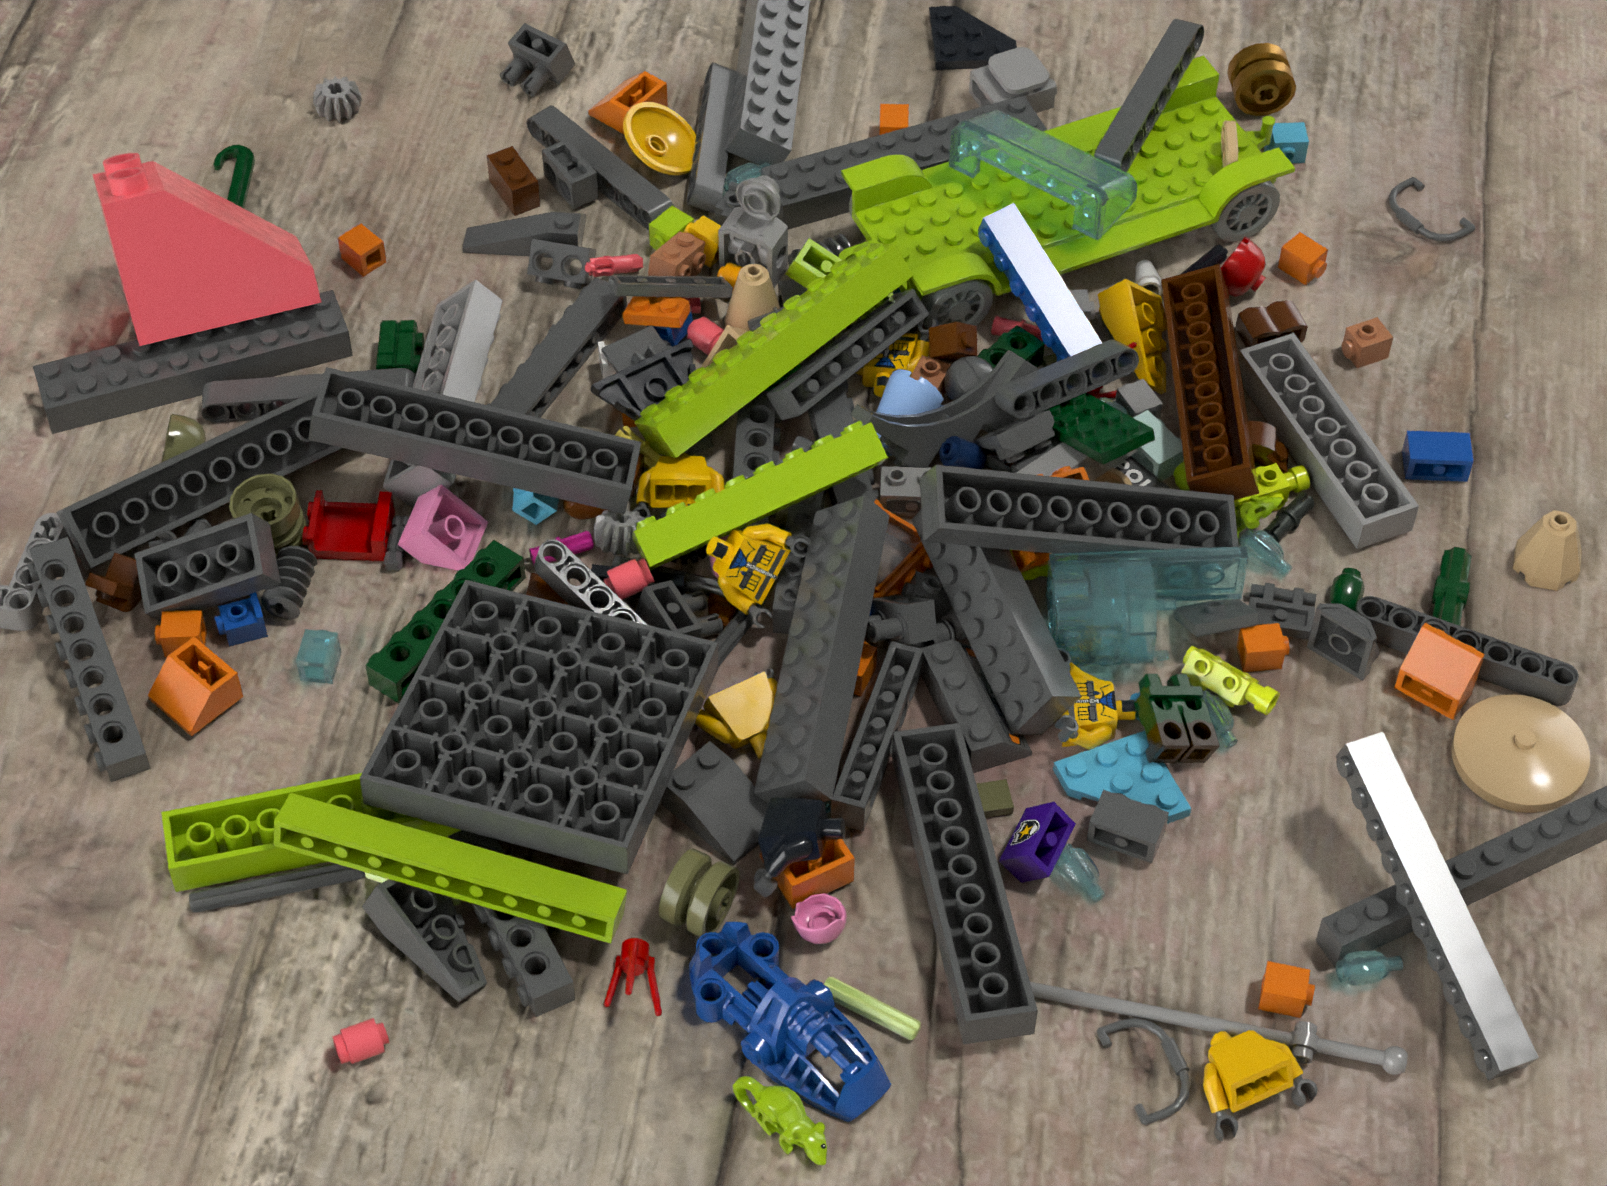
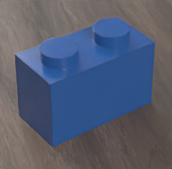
(1437, 456)

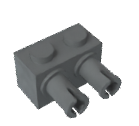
(541, 54)
(667, 609)
(902, 620)

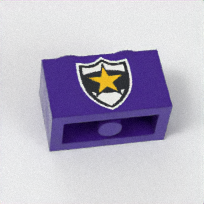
(1037, 842)

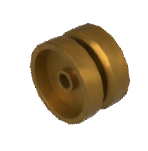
(1261, 79)

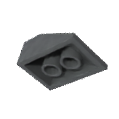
(716, 802)

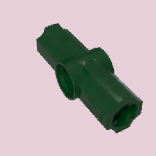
(1452, 585)

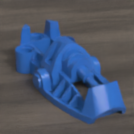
(785, 1022)

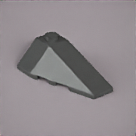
(516, 235)
(429, 933)

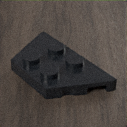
(646, 381)

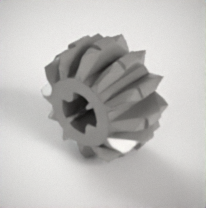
(337, 99)
(615, 530)

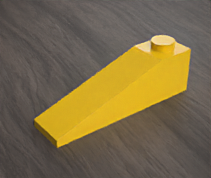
(1138, 317)

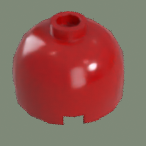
(1244, 268)

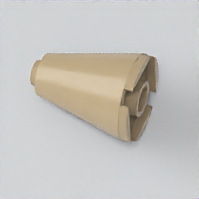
(751, 296)

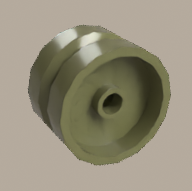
(698, 893)

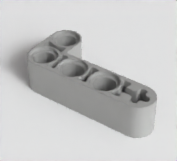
(19, 601)

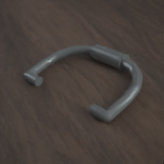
(1414, 224)
(1173, 1054)

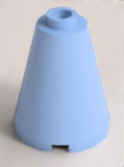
(908, 396)

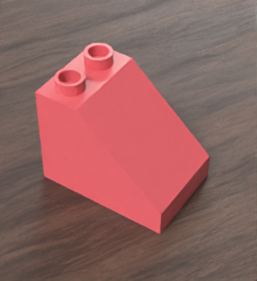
(194, 256)

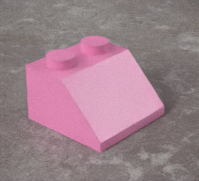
(443, 530)

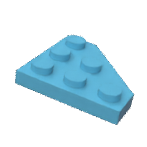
(1124, 770)

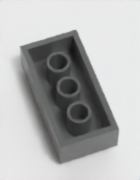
(208, 567)

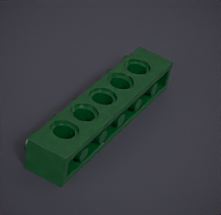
(398, 661)

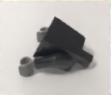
(790, 834)

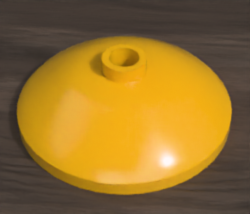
(660, 138)

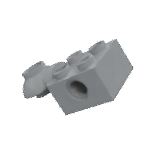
(753, 231)

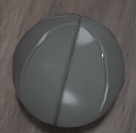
(965, 375)

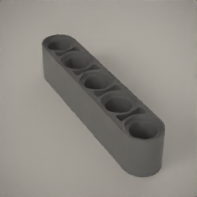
(1066, 379)
(591, 586)

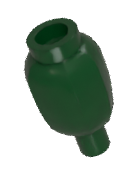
(1347, 588)

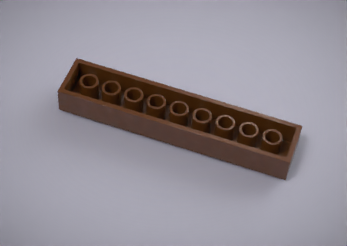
(1208, 384)

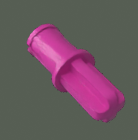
(575, 543)

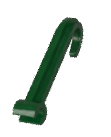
(242, 172)

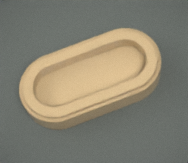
(1229, 143)

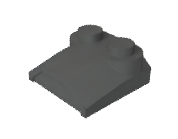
(1019, 435)
(1344, 639)

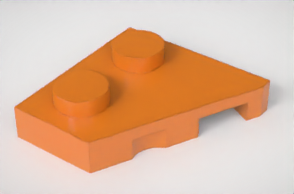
(657, 311)

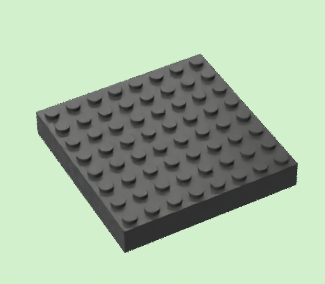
(542, 726)

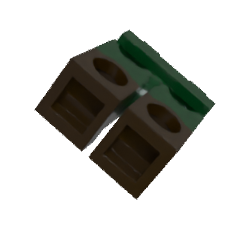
(1175, 720)

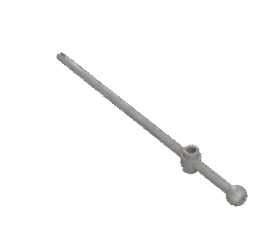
(1302, 1041)

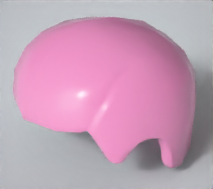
(819, 918)

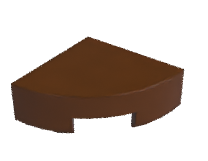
(722, 607)

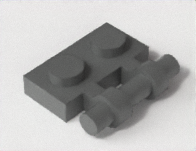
(1285, 608)

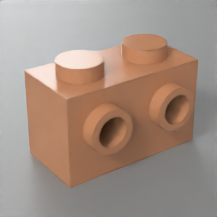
(678, 257)

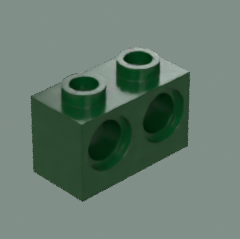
(1020, 343)

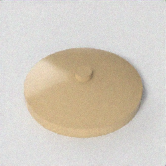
(1520, 753)

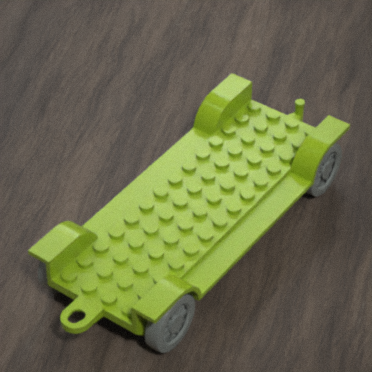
(1179, 188)

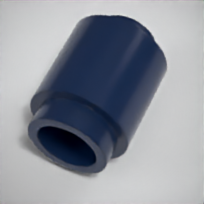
(962, 453)

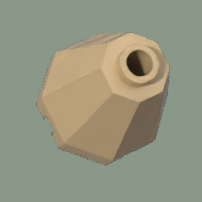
(1549, 552)

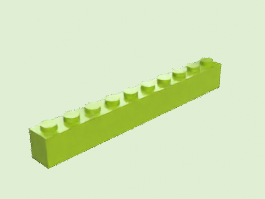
(450, 867)

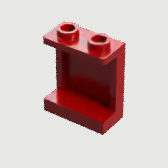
(349, 528)

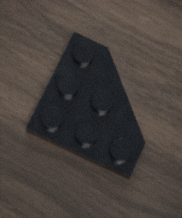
(964, 40)

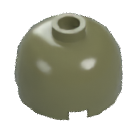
(182, 435)

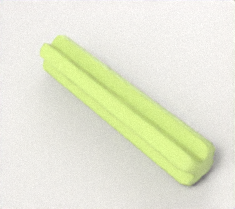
(873, 1009)

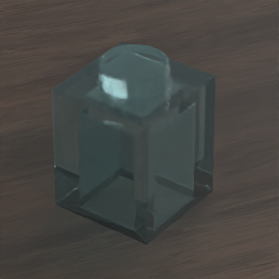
(318, 656)

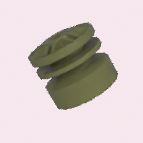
(275, 502)

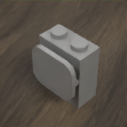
(1013, 75)

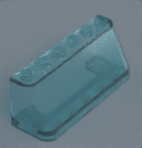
(1089, 184)

